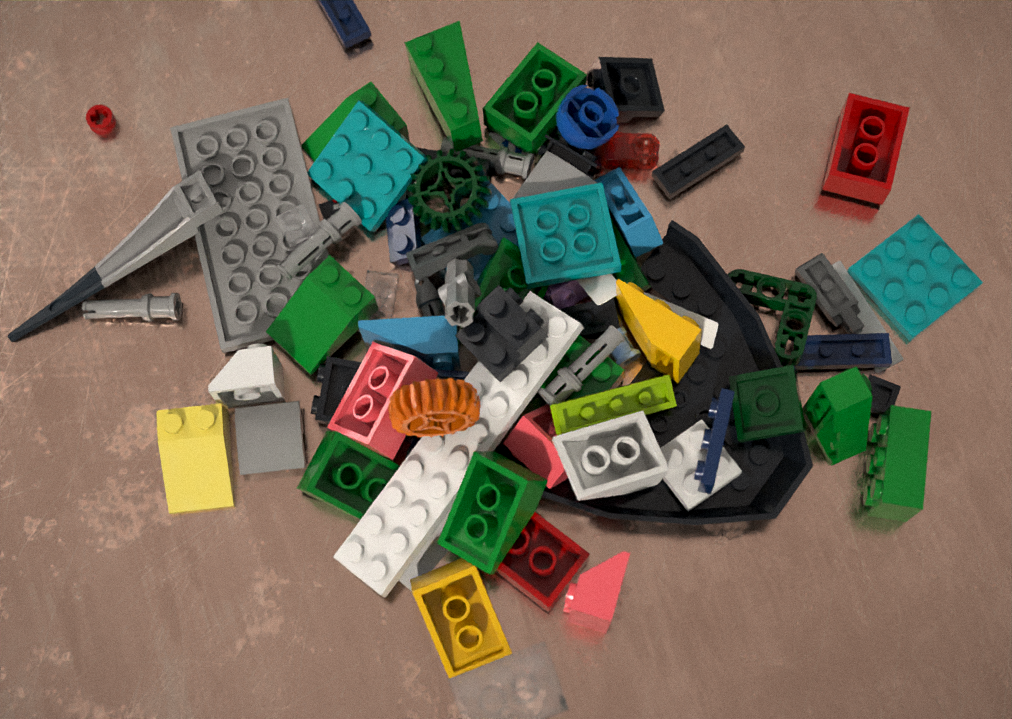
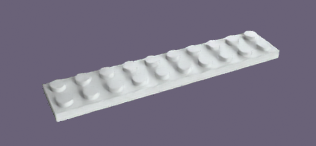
(433, 471)

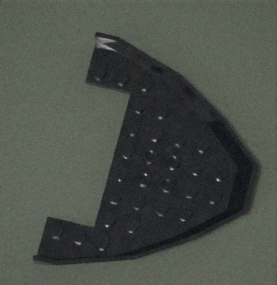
(771, 467)

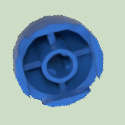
(587, 117)

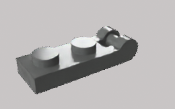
(459, 245)

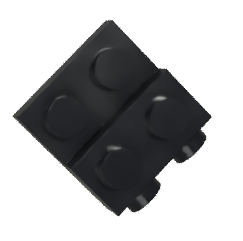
(630, 84)
(502, 332)
(335, 381)

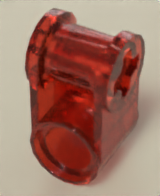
(627, 149)

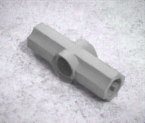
(459, 292)

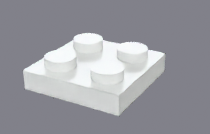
(682, 457)

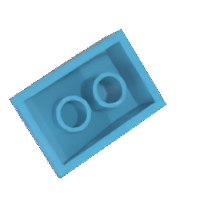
(427, 338)

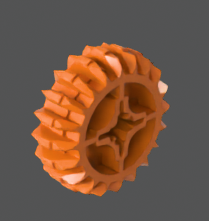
(434, 407)

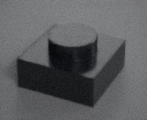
(883, 394)

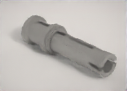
(501, 159)
(328, 232)
(147, 307)
(610, 339)

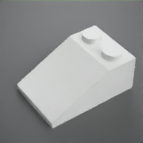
(612, 457)

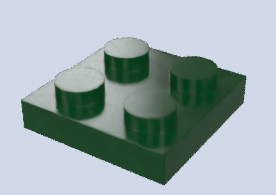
(767, 403)

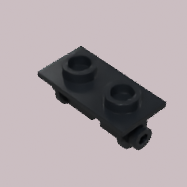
(584, 161)

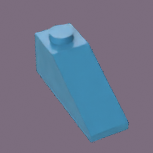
(630, 213)

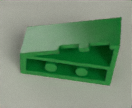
(841, 414)

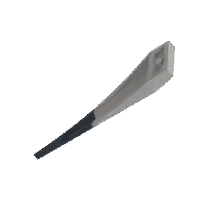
(166, 226)

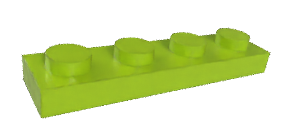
(645, 396)

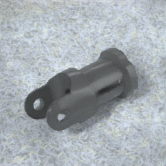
(428, 298)

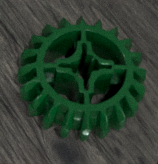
(425, 194)

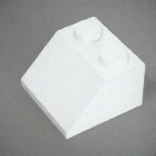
(249, 378)

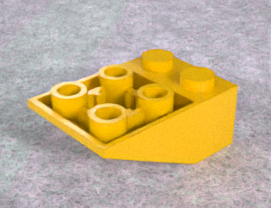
(663, 336)

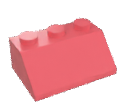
(364, 407)
(596, 594)

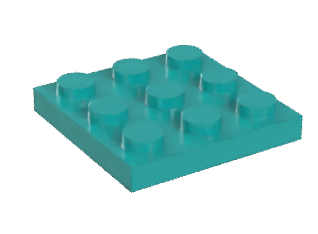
(367, 165)
(565, 235)
(914, 277)

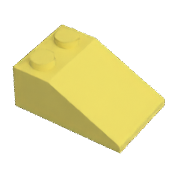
(196, 457)

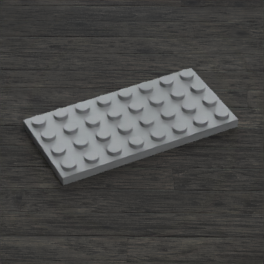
(255, 174)

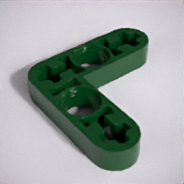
(791, 308)

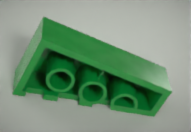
(445, 78)

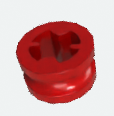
(93, 115)

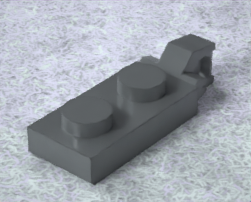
(832, 293)

